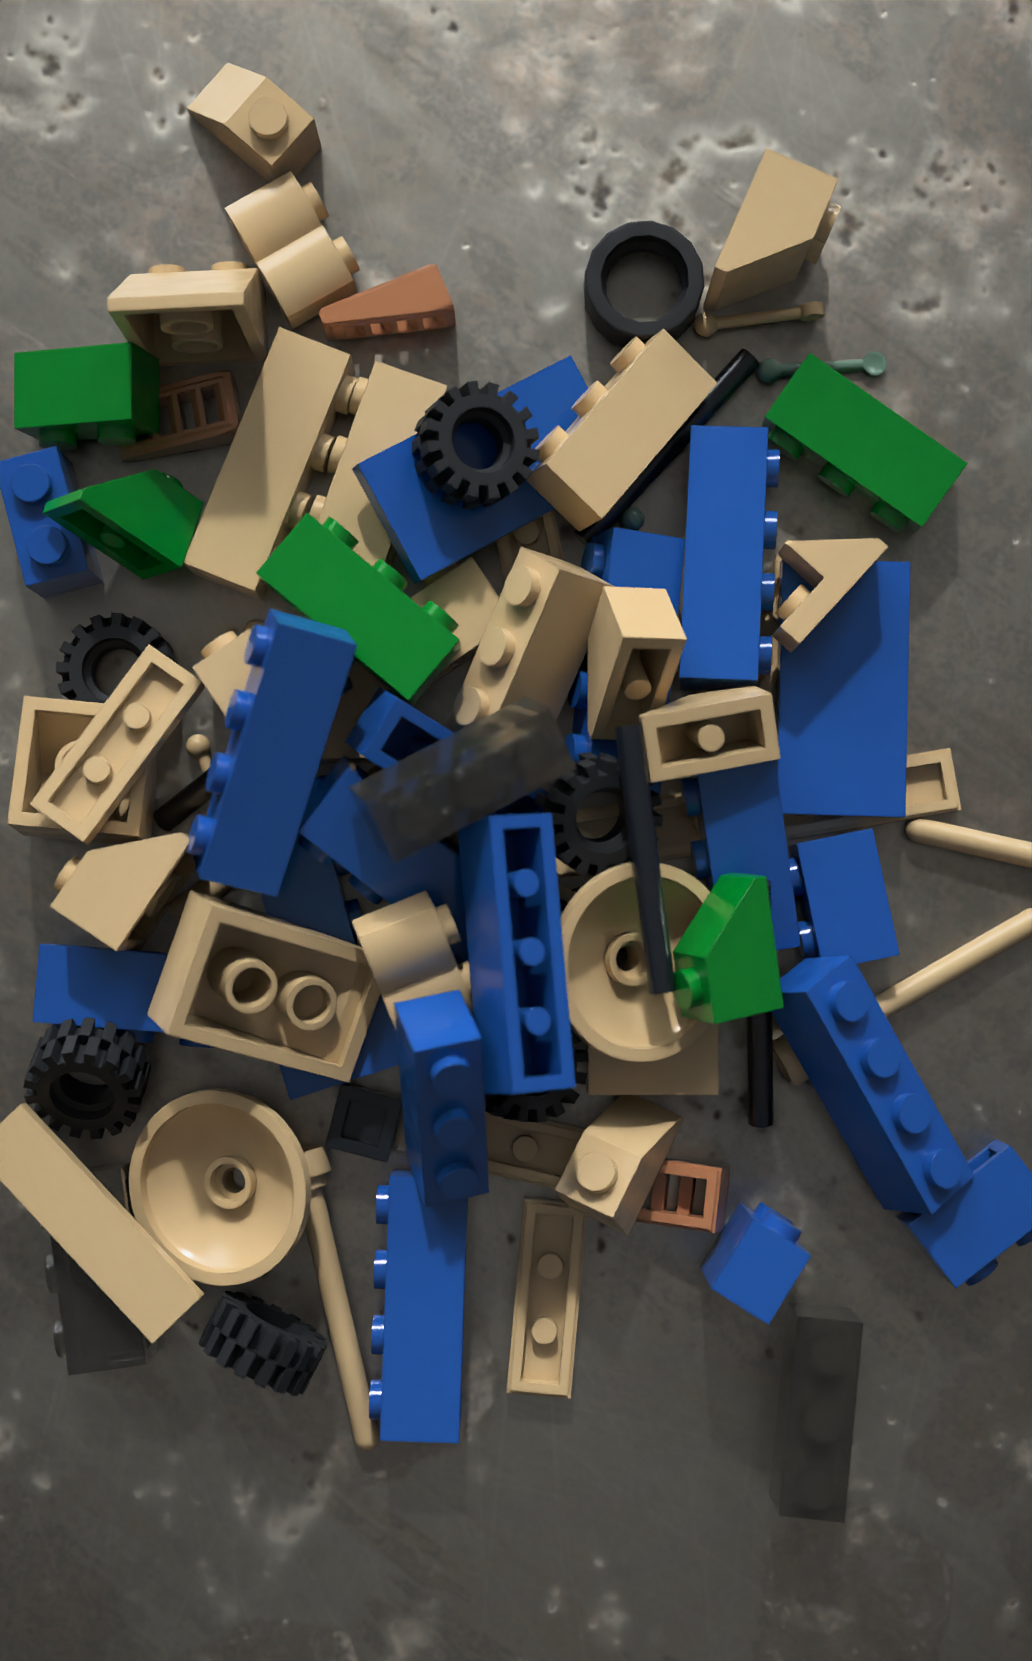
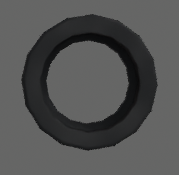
(636, 238)

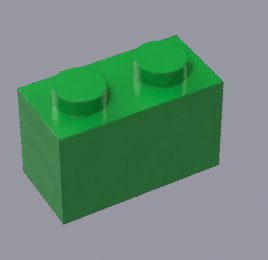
(86, 394)

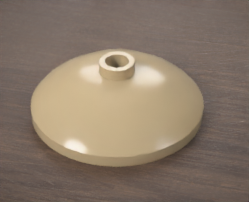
(613, 1004)
(188, 1194)

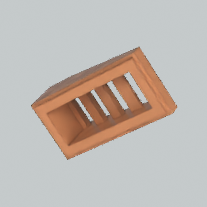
(397, 306)
(194, 390)
(714, 1203)

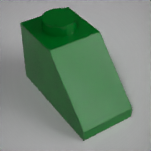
(134, 520)
(729, 954)

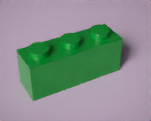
(861, 446)
(337, 587)

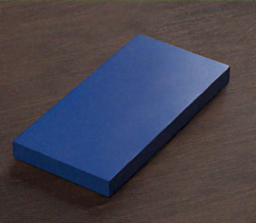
(435, 534)
(847, 701)

